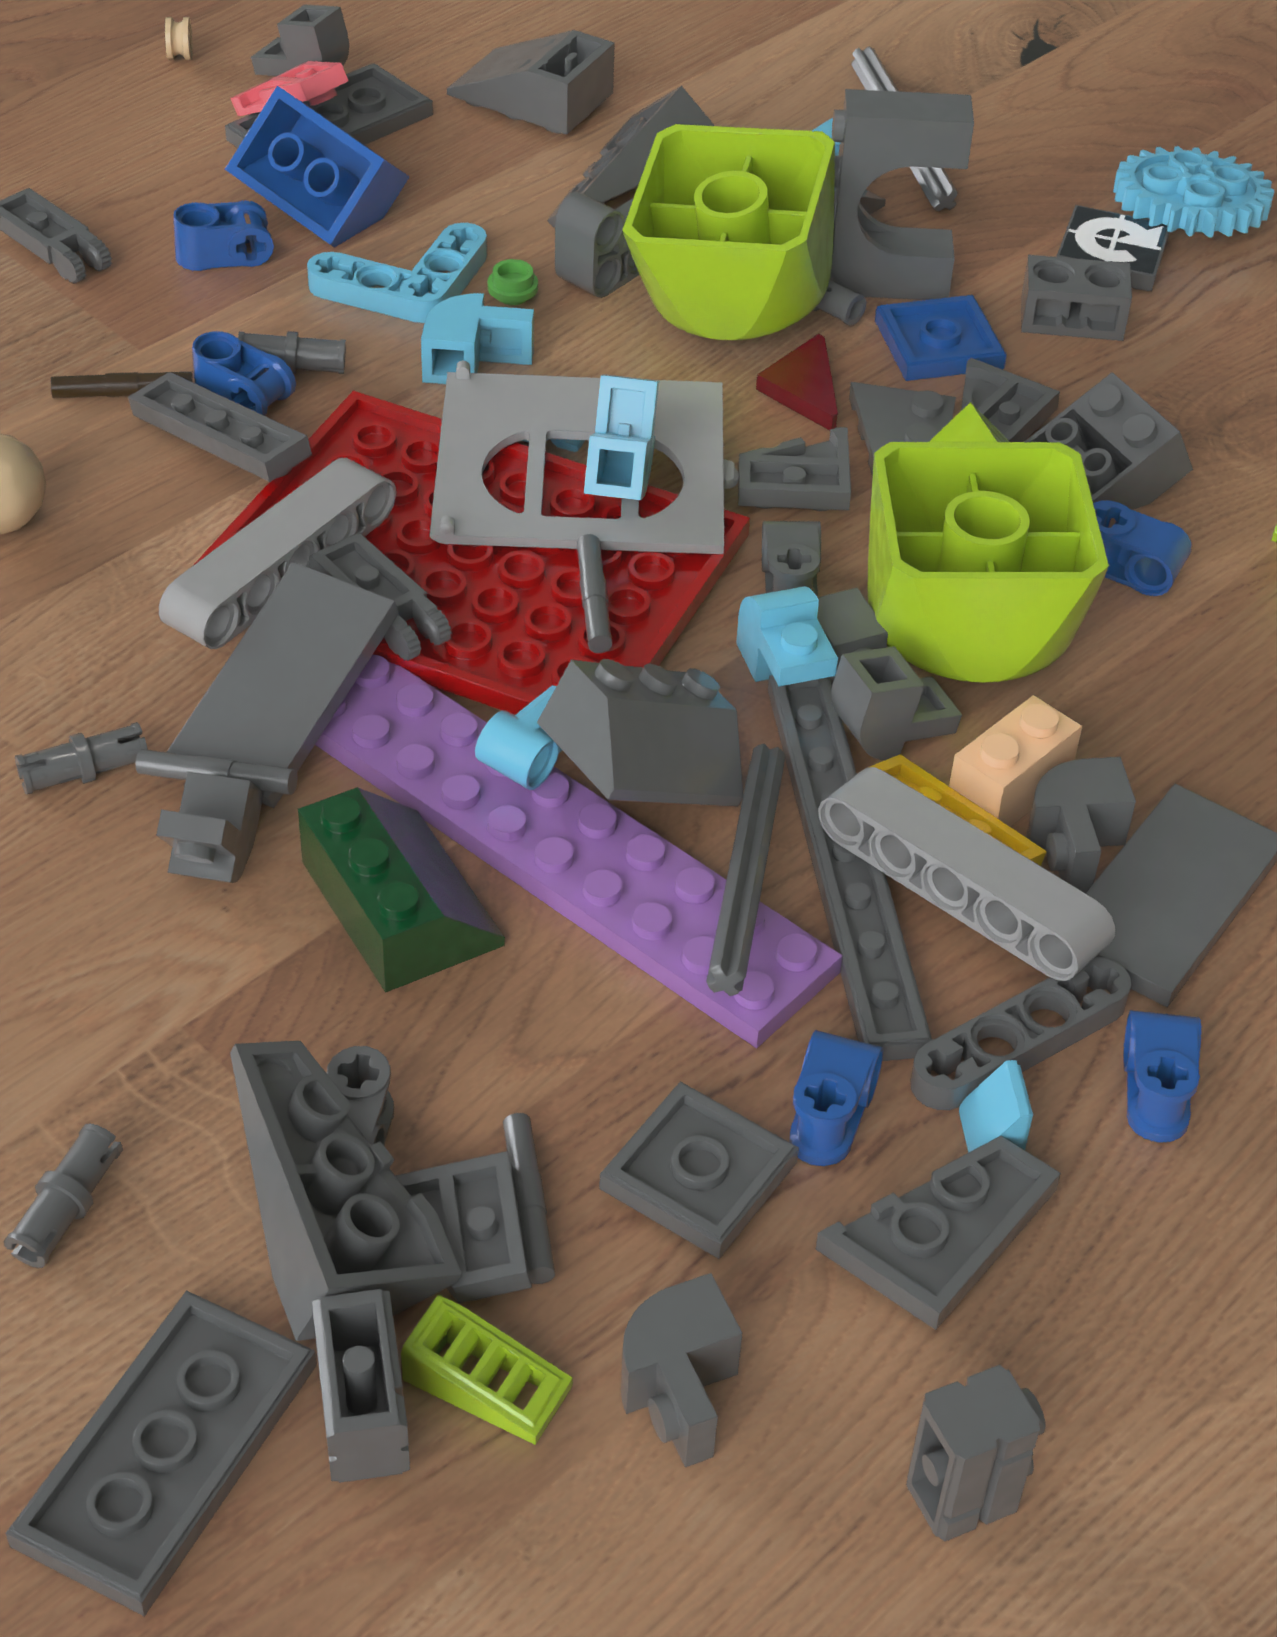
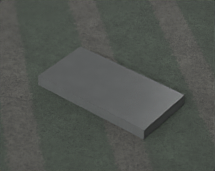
(364, 107)
(288, 673)
(1180, 888)
(162, 1452)

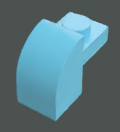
(474, 333)
(623, 438)
(784, 638)

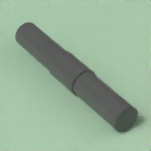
(594, 594)
(176, 767)
(530, 1196)

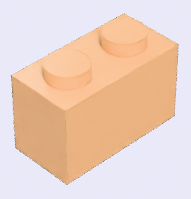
(1012, 756)

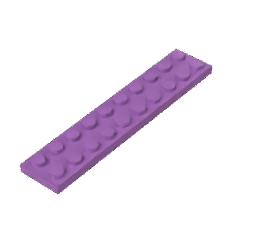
(572, 852)

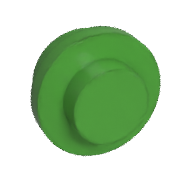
(512, 282)

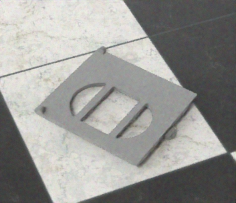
(497, 410)

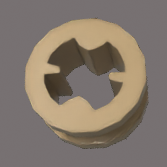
(178, 38)

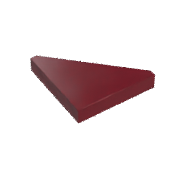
(803, 382)

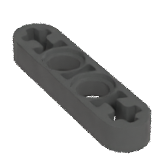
(1015, 1025)

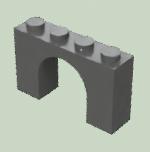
(876, 136)

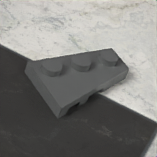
(898, 415)
(945, 1233)

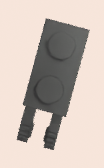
(52, 234)
(365, 566)

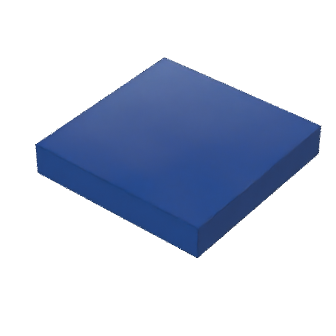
(938, 336)

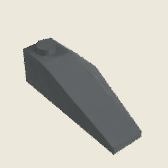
(628, 150)
(327, 1195)

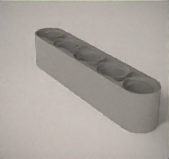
(235, 580)
(967, 873)

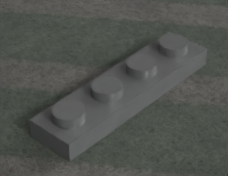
(220, 426)

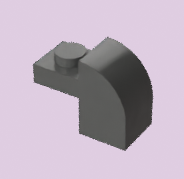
(305, 36)
(889, 703)
(1079, 811)
(213, 828)
(674, 1350)

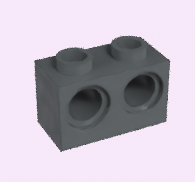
(1076, 297)

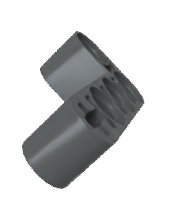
(592, 245)

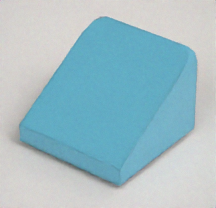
(997, 1109)

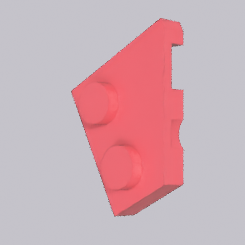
(307, 82)

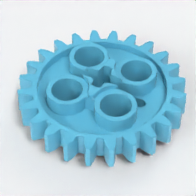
(1193, 191)

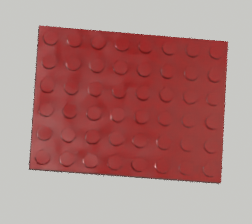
(508, 607)

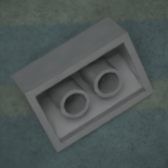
(647, 733)

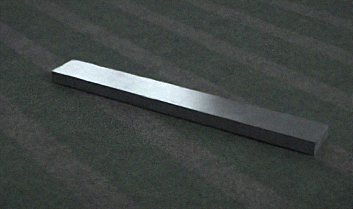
(853, 892)

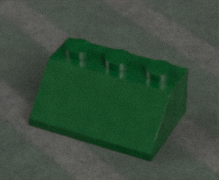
(393, 887)

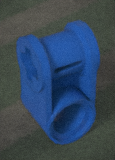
(217, 235)
(240, 371)
(1141, 548)
(1161, 1073)
(832, 1096)

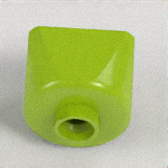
(734, 227)
(982, 555)

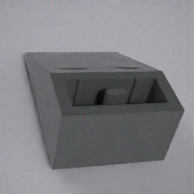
(542, 80)
(1123, 444)

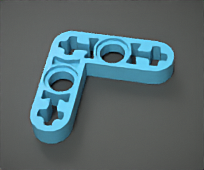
(404, 294)

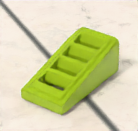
(468, 1335)

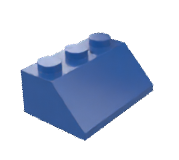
(315, 170)

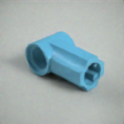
(519, 745)

